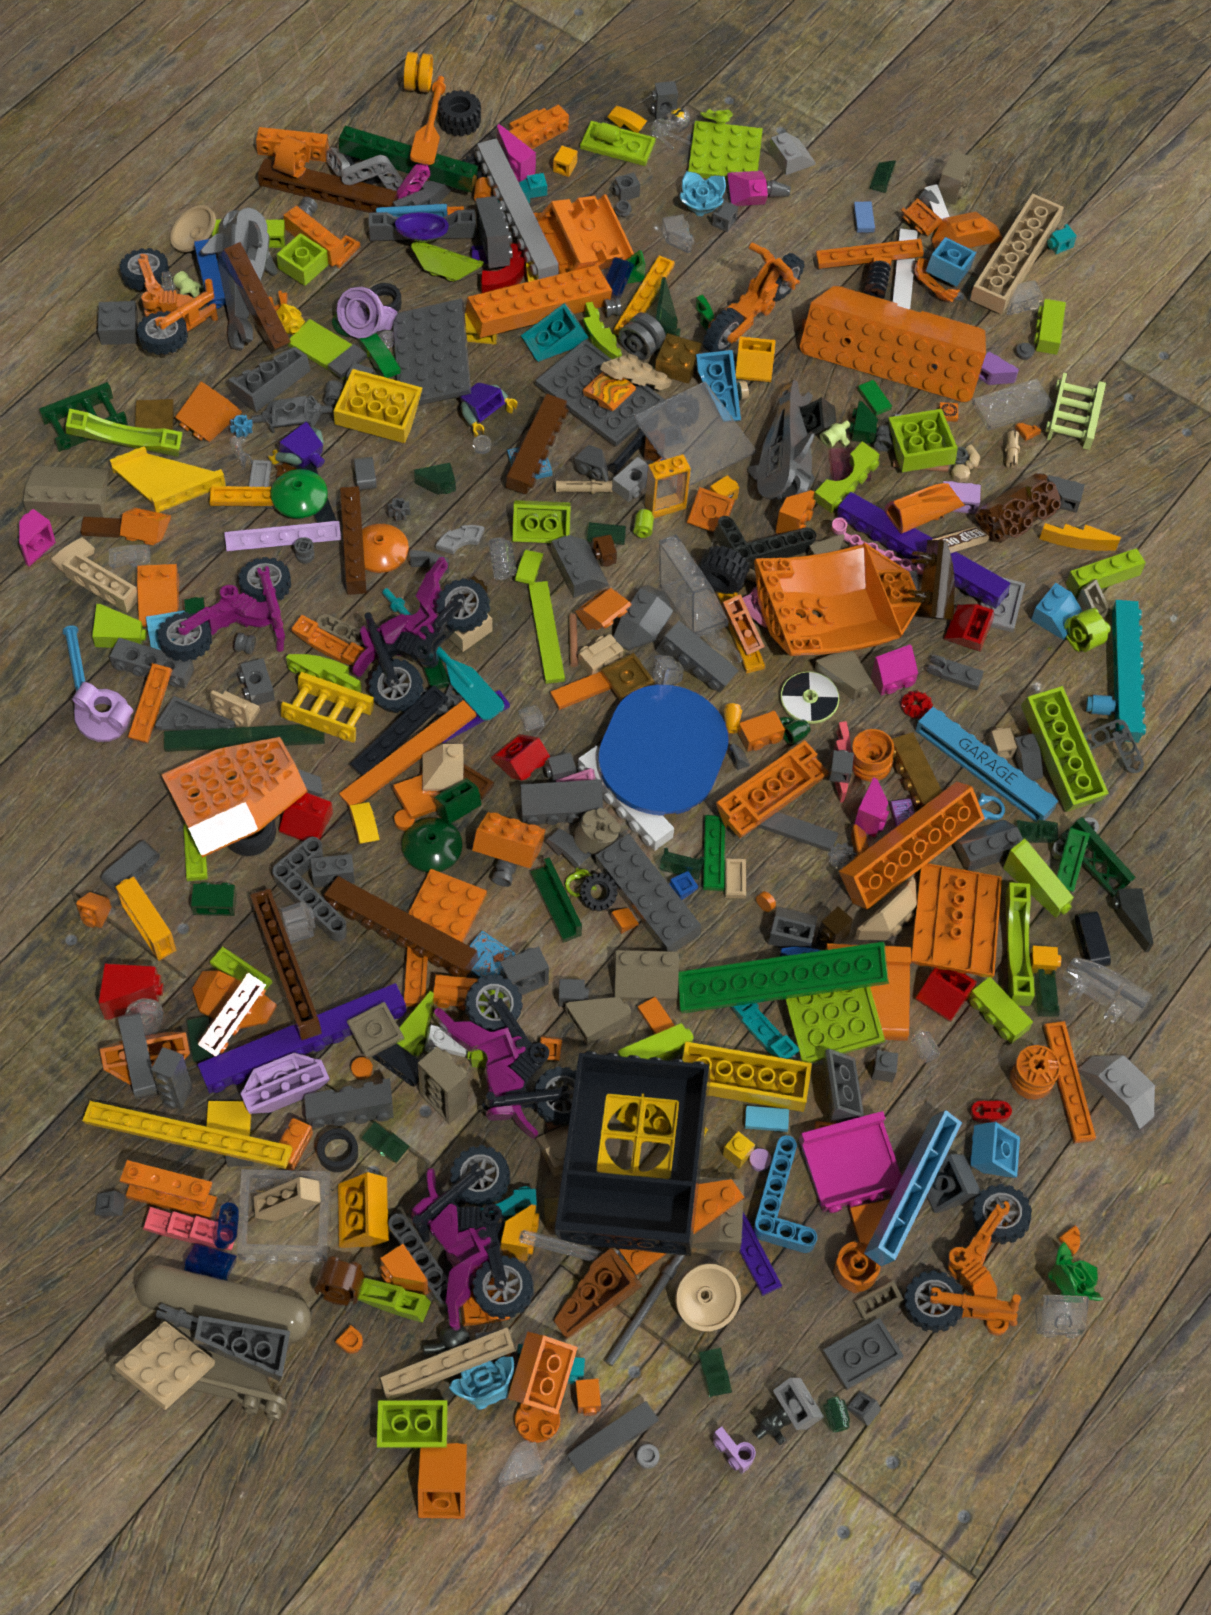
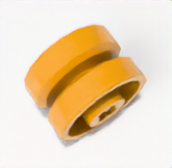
(418, 72)

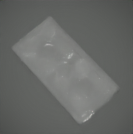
(1012, 404)

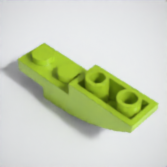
(598, 335)
(324, 669)

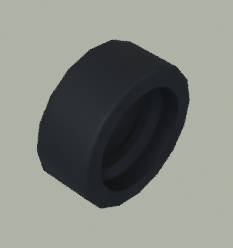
(389, 290)
(339, 1166)

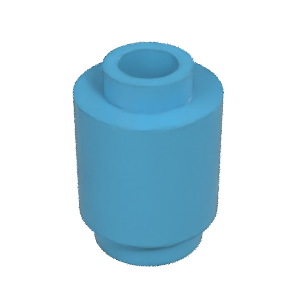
(1100, 704)

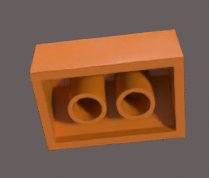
(542, 1372)

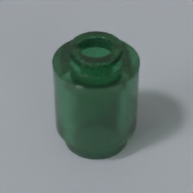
(836, 1414)

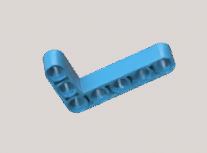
(774, 1198)

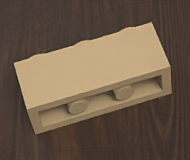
(287, 1199)

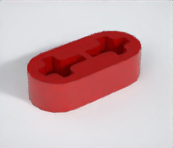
(990, 1111)

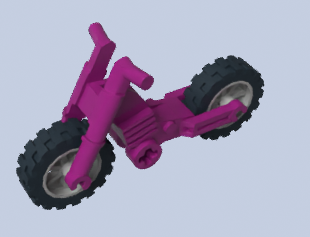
(254, 607)

